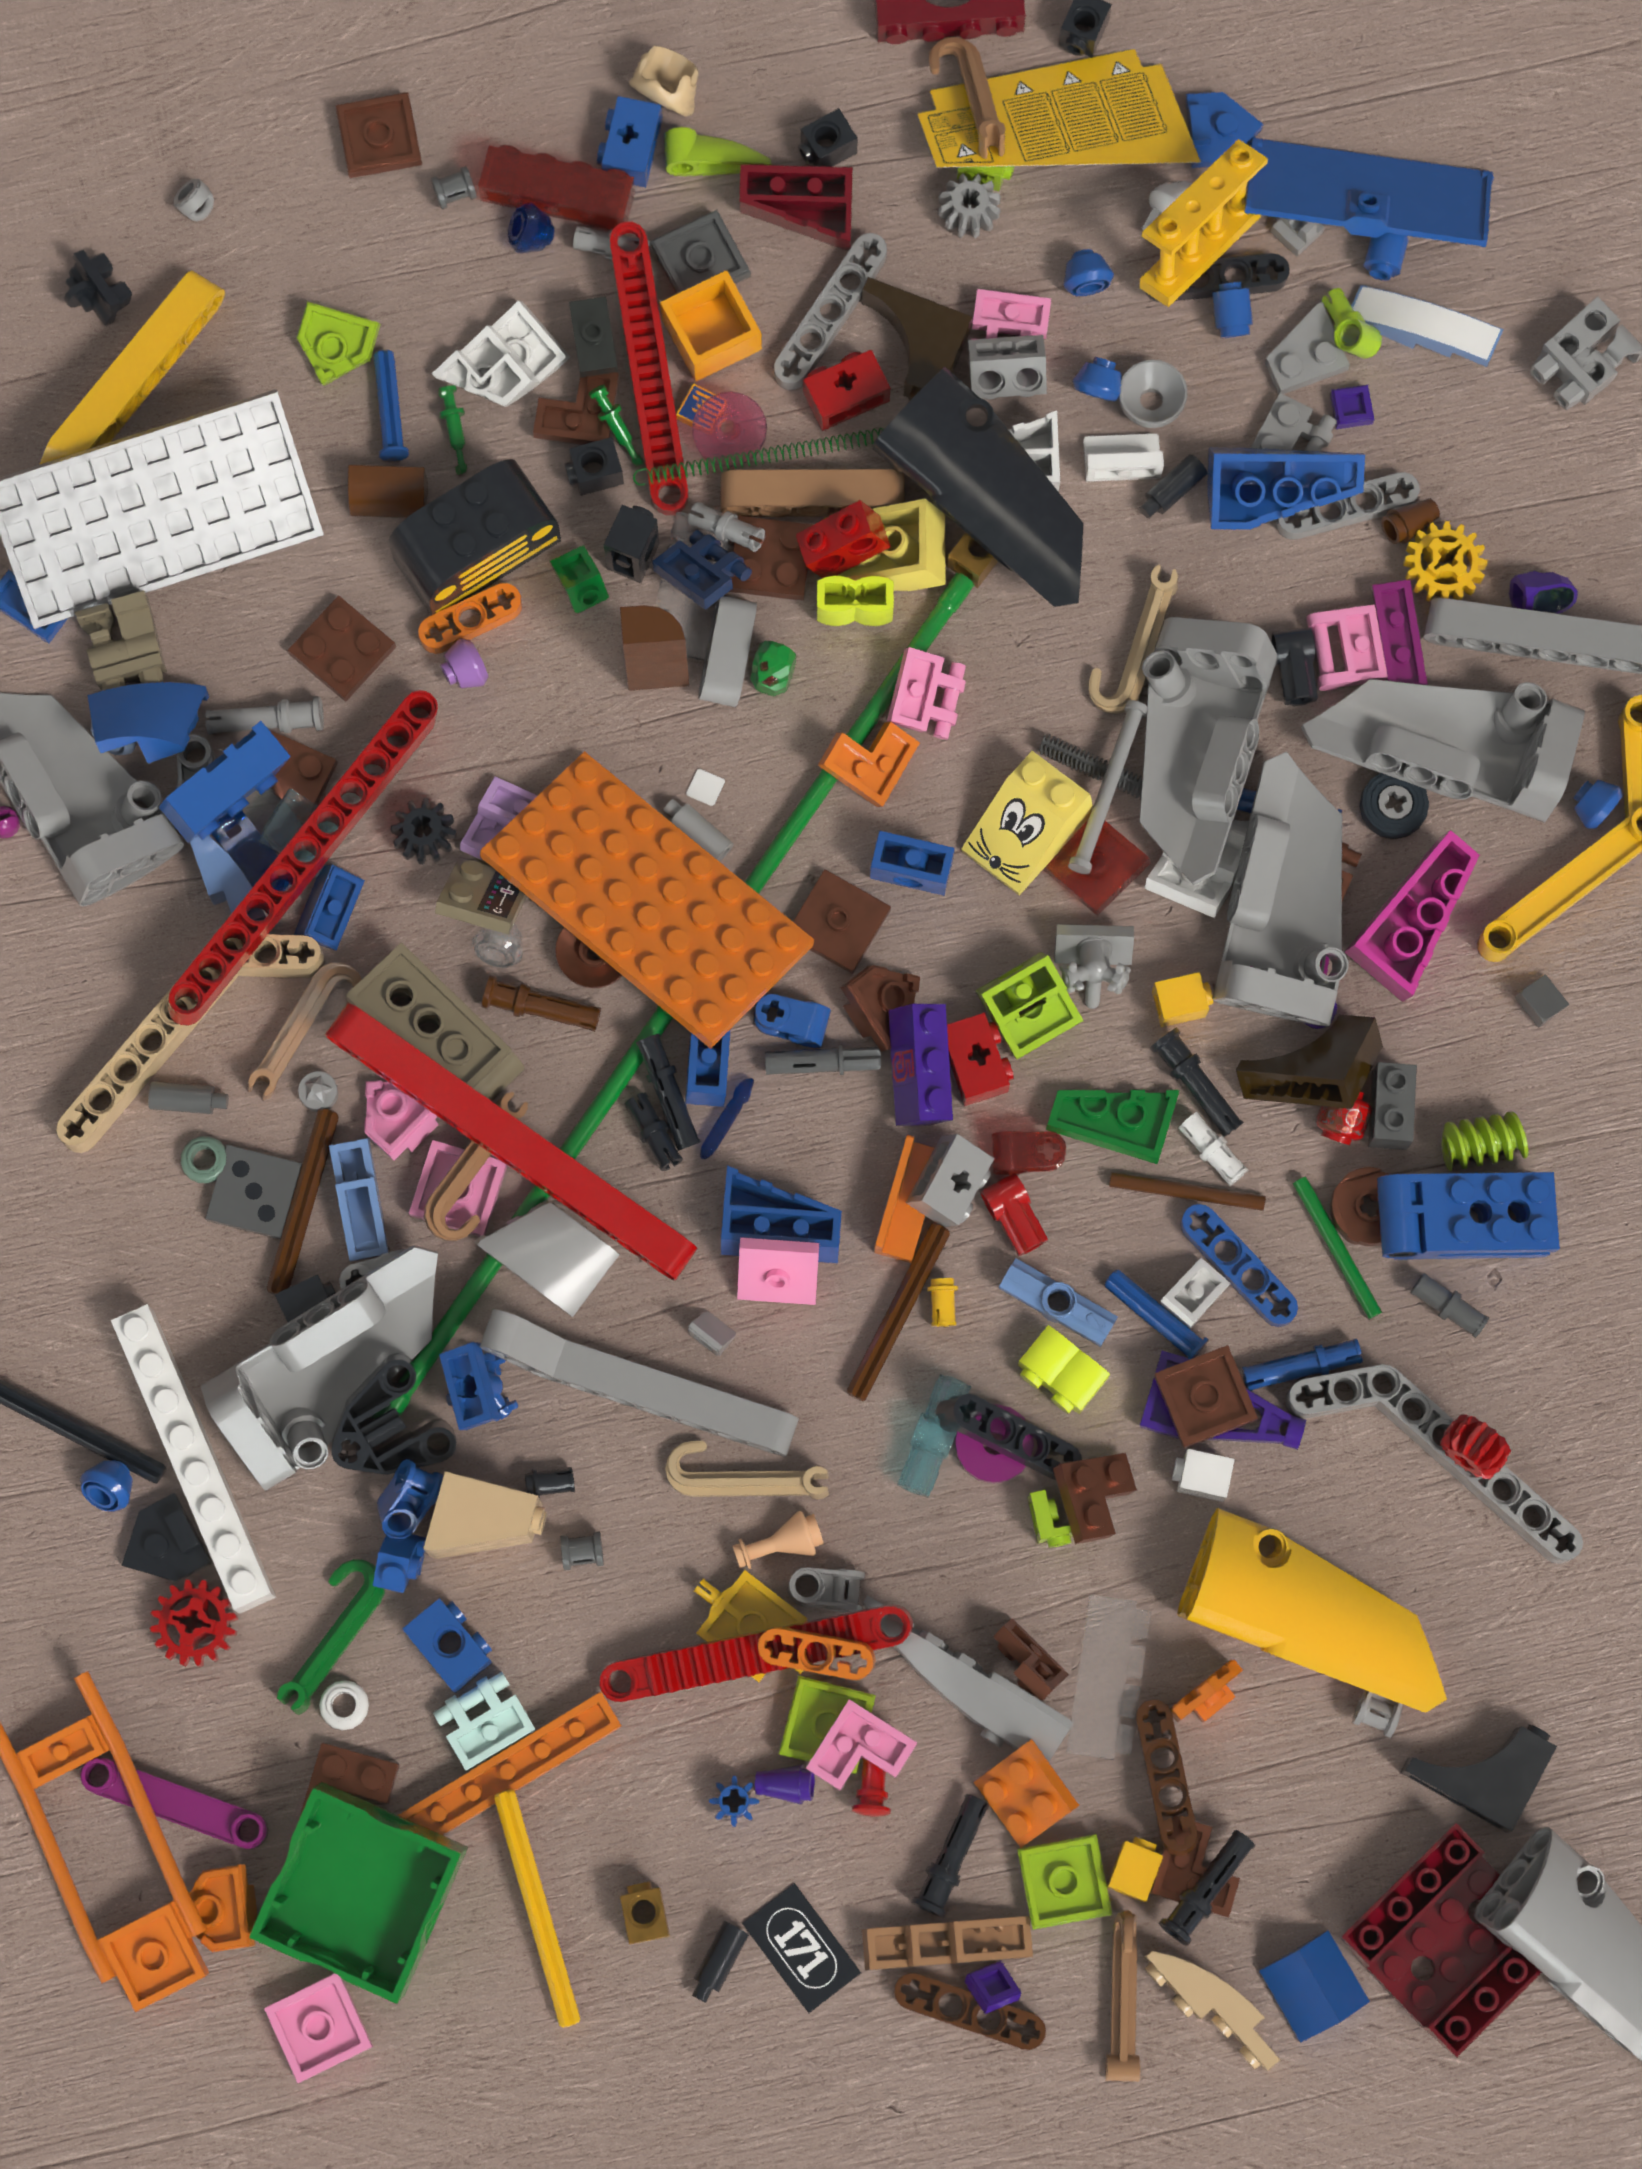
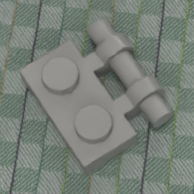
(1289, 422)

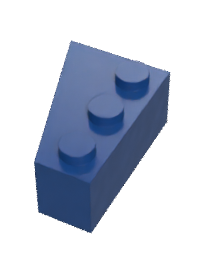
(225, 784)
(766, 1212)

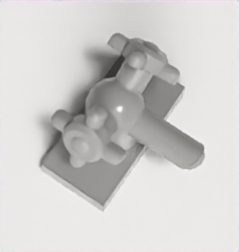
(1095, 950)

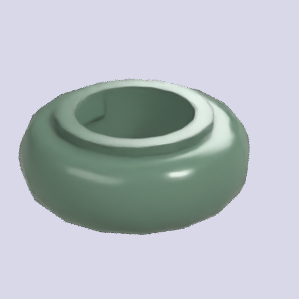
(192, 1148)

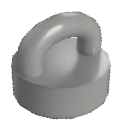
(191, 198)

